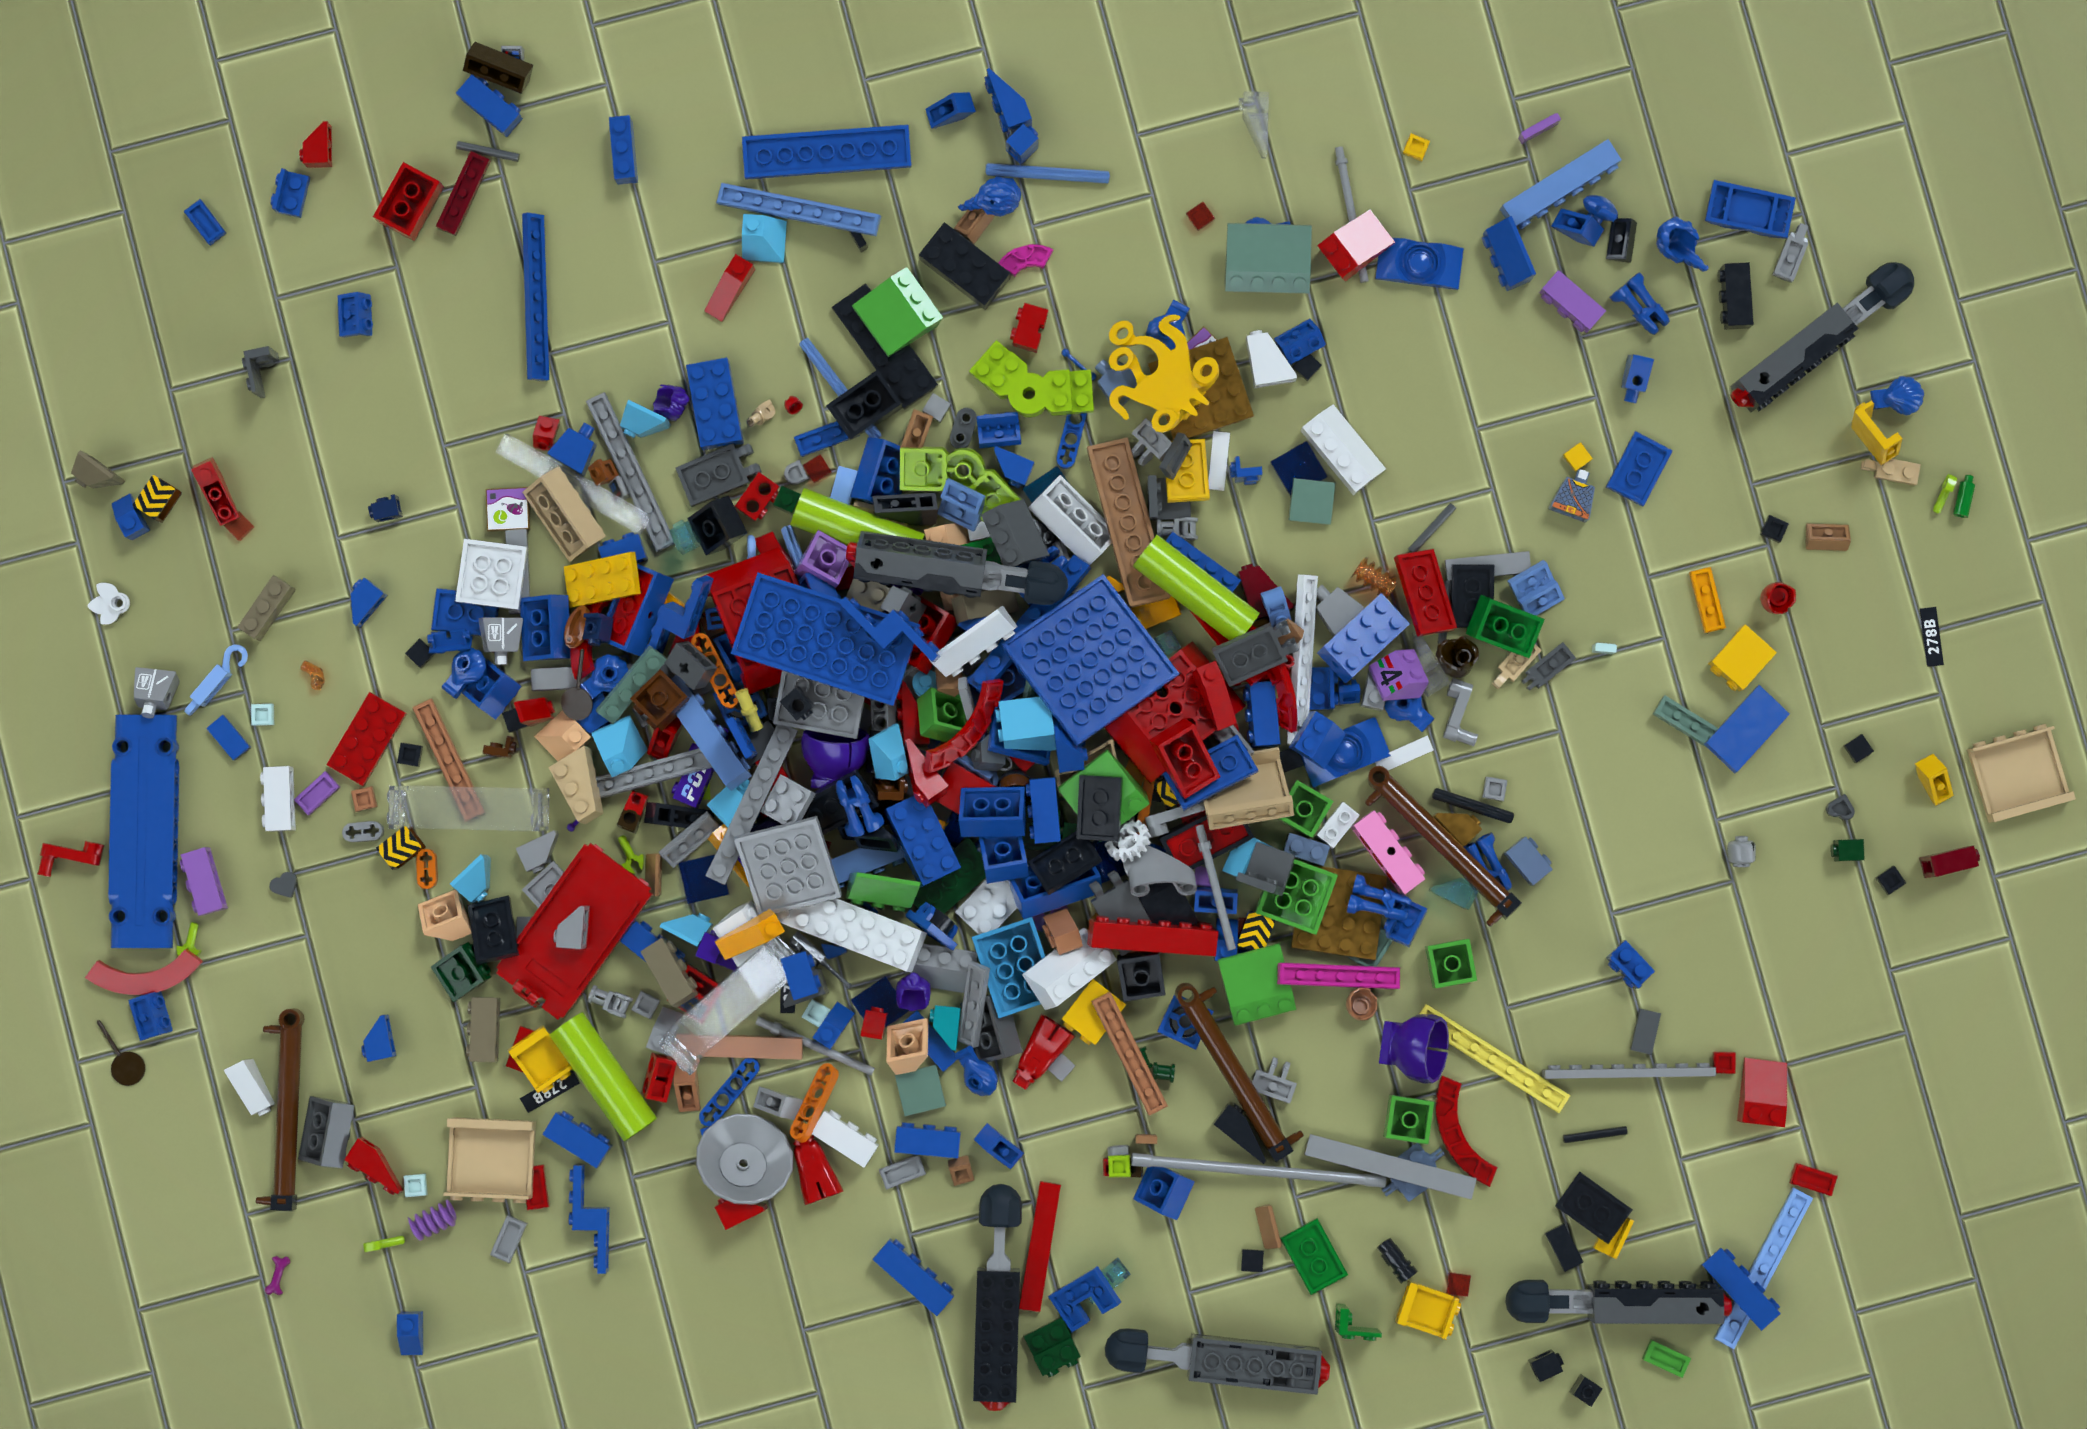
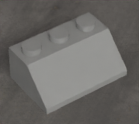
(944, 967)

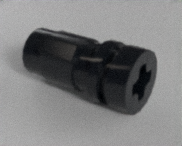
(1395, 1258)

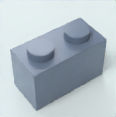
(1306, 849)
(1528, 860)

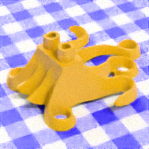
(1173, 386)

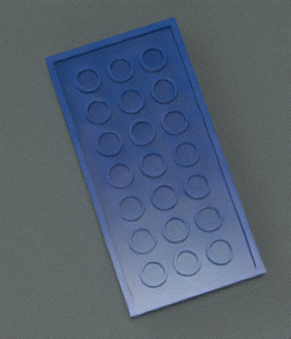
(819, 640)

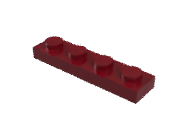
(463, 193)

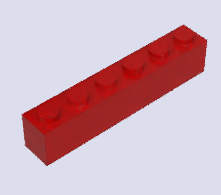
(1152, 936)

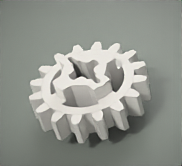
(1130, 842)

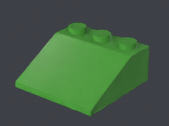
(898, 312)
(1133, 795)
(881, 891)
(1303, 898)
(1253, 985)

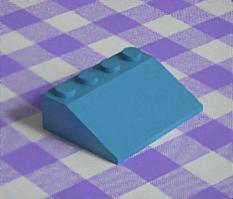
(1009, 954)

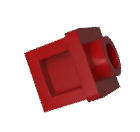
(545, 432)

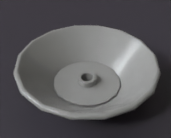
(747, 1141)

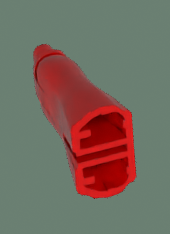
(1042, 1049)
(814, 1171)

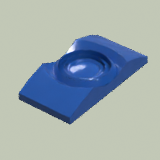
(1750, 210)
(1421, 264)
(1359, 748)

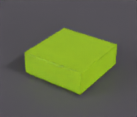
(1119, 1166)

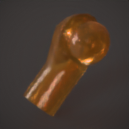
(316, 674)

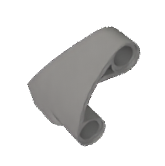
(1158, 867)

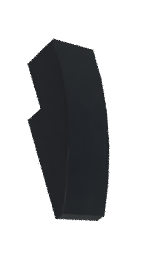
(876, 840)

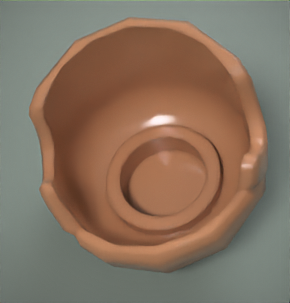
(1361, 1004)

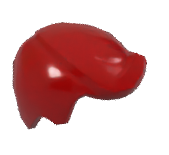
(1778, 597)

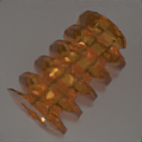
(1375, 577)

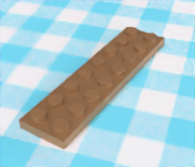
(1125, 516)

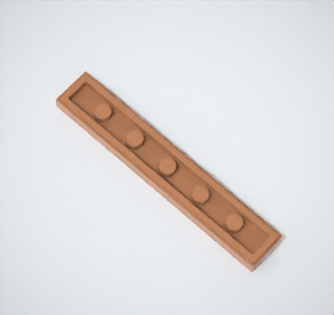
(442, 744)
(758, 1047)
(1129, 1053)

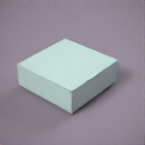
(1604, 648)
(262, 714)
(815, 1013)
(415, 1185)

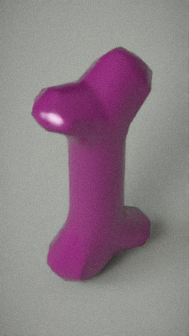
(274, 1286)

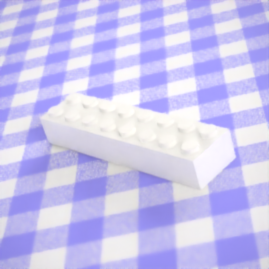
(858, 931)

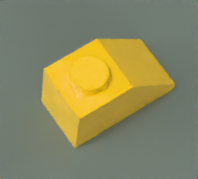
(1934, 779)

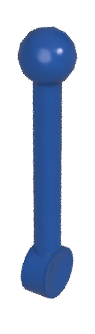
(1065, 352)

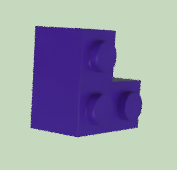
(709, 951)

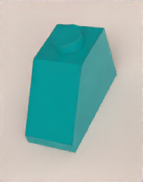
(946, 1023)

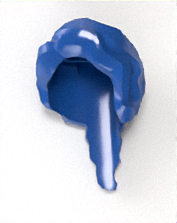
(995, 197)
(1677, 242)

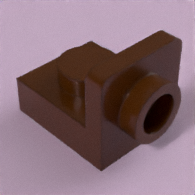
(497, 749)

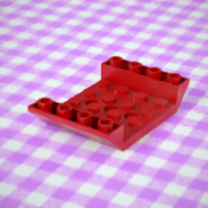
(731, 594)
(1154, 715)

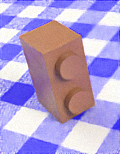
(1061, 931)

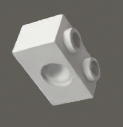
(1337, 825)

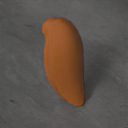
(575, 627)

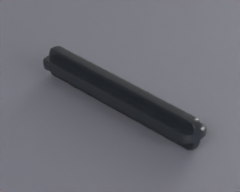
(1473, 805)

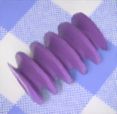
(433, 1221)

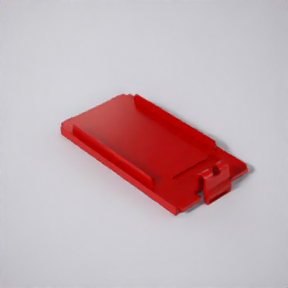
(565, 973)

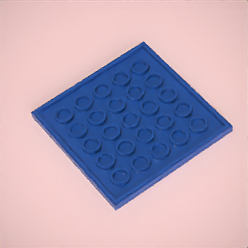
(1090, 660)

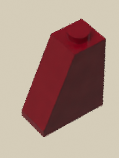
(1253, 583)
(1949, 861)

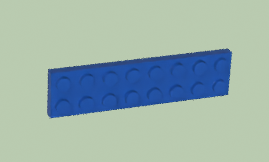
(826, 152)

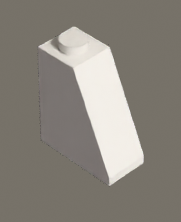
(1267, 361)
(250, 1087)

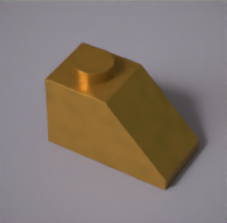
(1460, 826)

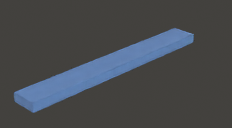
(798, 209)

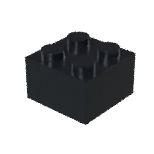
(717, 525)
(1141, 975)

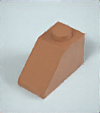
(687, 1090)

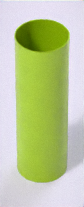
(842, 520)
(1195, 589)
(603, 1076)

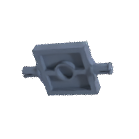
(1415, 1154)

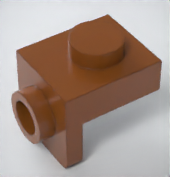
(602, 471)

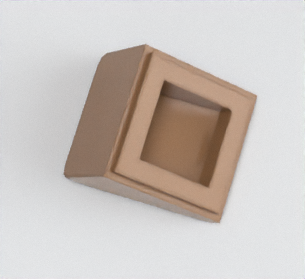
(960, 1170)

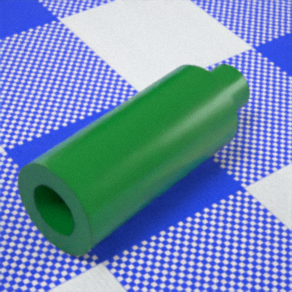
(1964, 497)

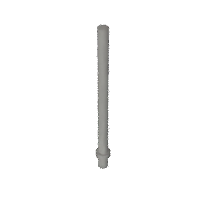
(1341, 163)

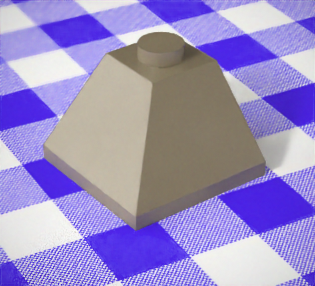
(93, 473)

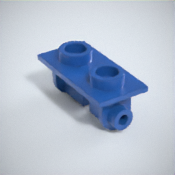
(459, 640)

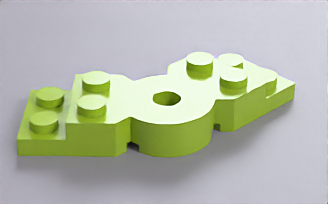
(1057, 392)
(931, 466)

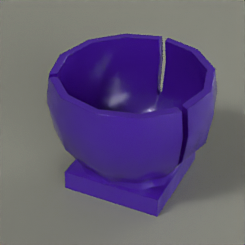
(833, 755)
(1407, 1045)

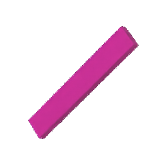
(1338, 975)

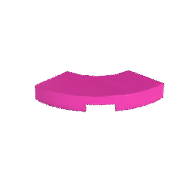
(1026, 256)

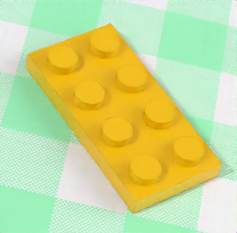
(602, 579)

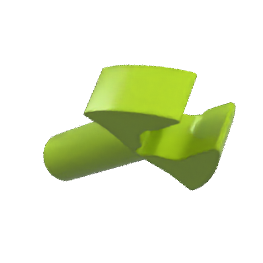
(1947, 487)
(630, 855)
(190, 940)
(379, 1244)

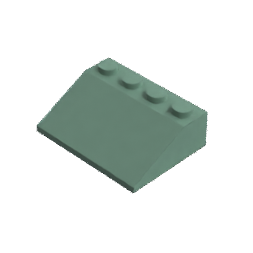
(1268, 258)

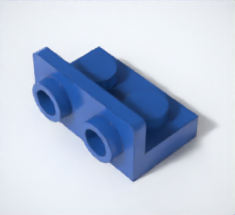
(290, 193)
(355, 314)
(1300, 341)
(1322, 689)
(1630, 965)
(150, 1015)

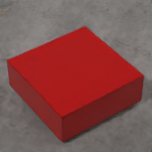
(1724, 1062)

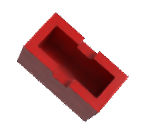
(1027, 333)

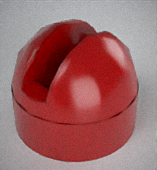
(795, 408)

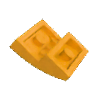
(1157, 612)

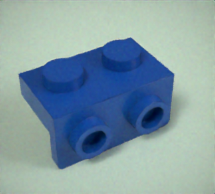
(998, 430)
(1247, 475)
(1405, 930)

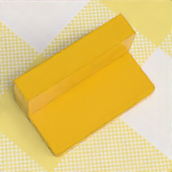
(1616, 1244)

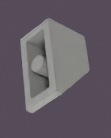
(1371, 697)
(538, 852)
(573, 930)
(663, 1023)
(777, 1103)

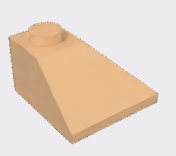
(563, 736)
(445, 917)
(907, 1046)

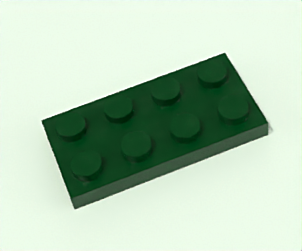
(953, 887)

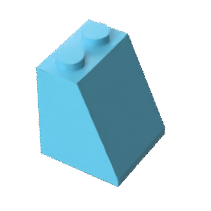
(1026, 724)

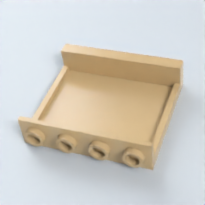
(2019, 773)
(1254, 798)
(490, 1159)

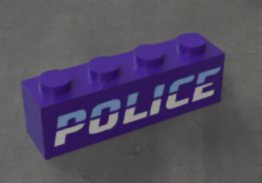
(693, 786)

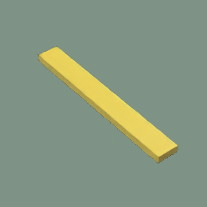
(1502, 1064)

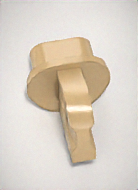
(761, 414)

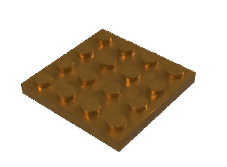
(1226, 396)
(1341, 931)

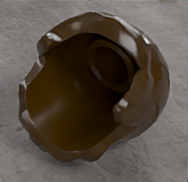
(1457, 656)

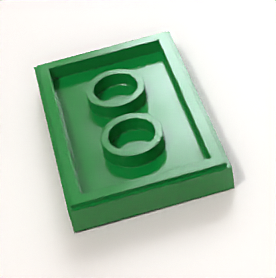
(1314, 1256)

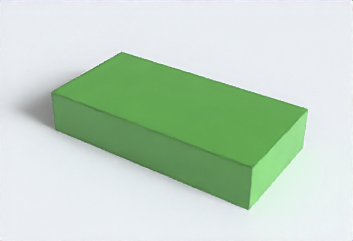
(1666, 1358)

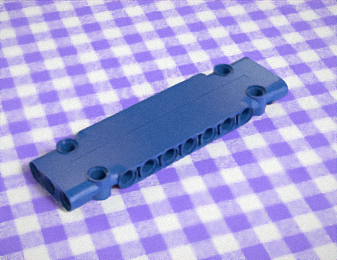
(143, 831)

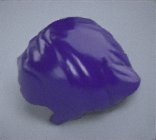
(670, 402)
(913, 992)

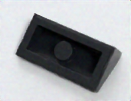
(1621, 240)

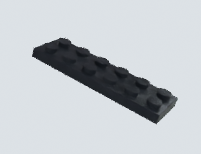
(901, 370)
(827, 806)

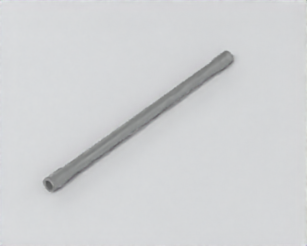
(1148, 1160)

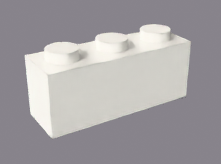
(278, 798)
(845, 1137)

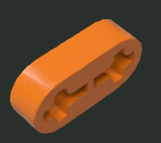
(432, 868)

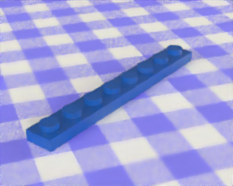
(535, 297)
(998, 660)

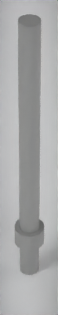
(1205, 846)
(777, 1029)

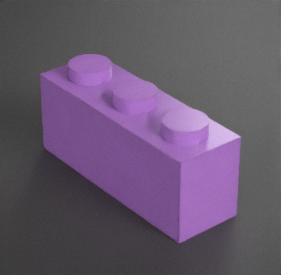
(1572, 302)
(203, 881)

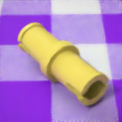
(749, 710)

